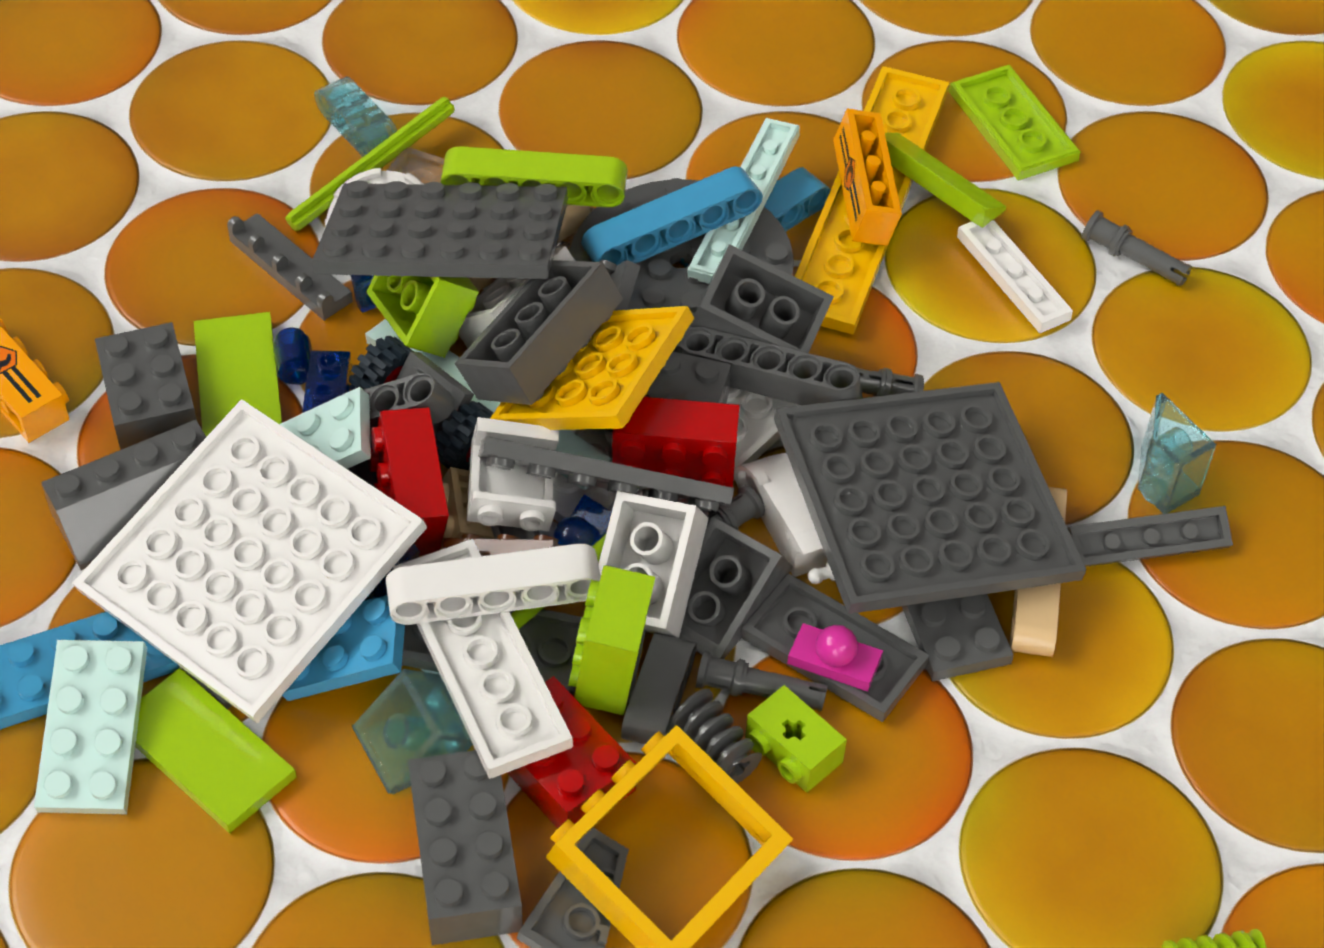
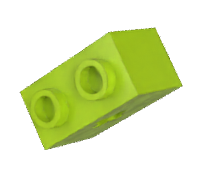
(795, 739)

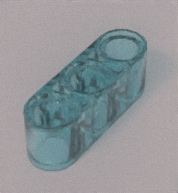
(354, 114)

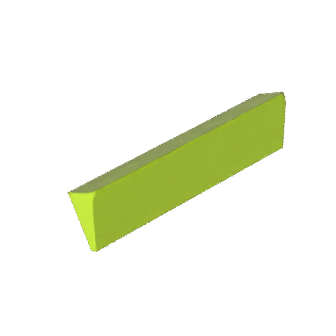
(942, 181)

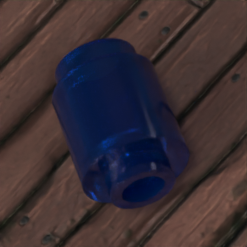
(292, 355)

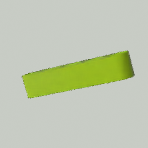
(588, 178)

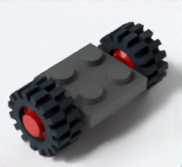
(394, 361)

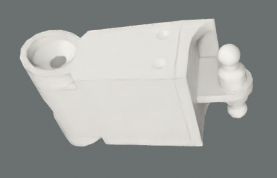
(786, 515)

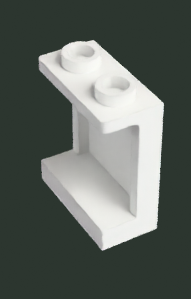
(510, 495)

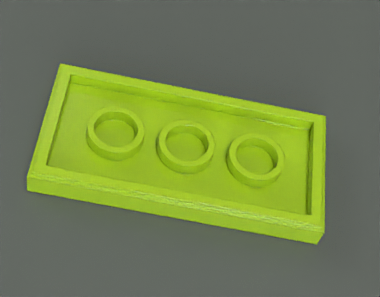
(1014, 122)
(234, 365)
(208, 751)

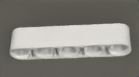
(491, 584)

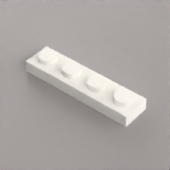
(1015, 275)

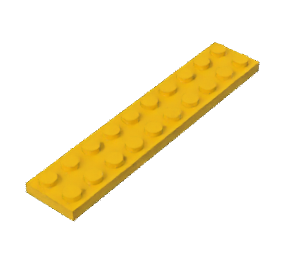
(831, 258)

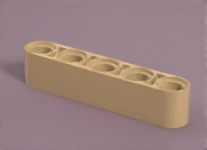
(1037, 608)

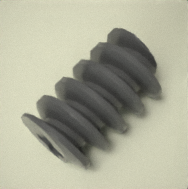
(713, 734)

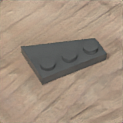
(564, 914)

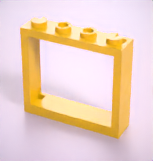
(721, 787)

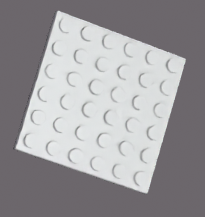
(250, 559)

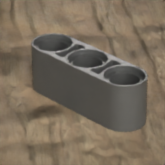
(409, 393)
(658, 688)

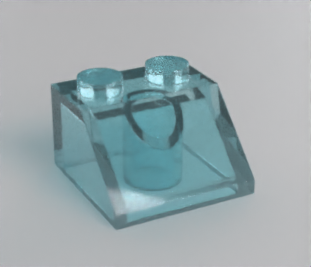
(1172, 457)
(410, 722)

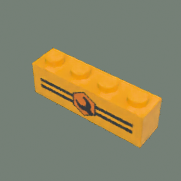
(867, 177)
(26, 393)

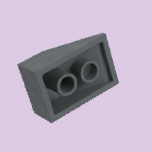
(728, 587)

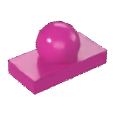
(835, 655)

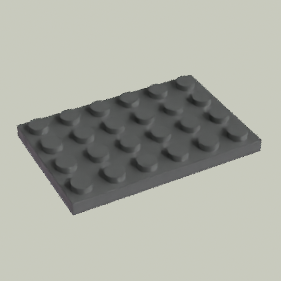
(442, 230)

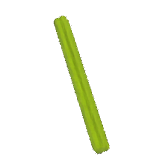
(376, 158)

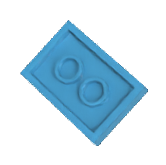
(360, 651)

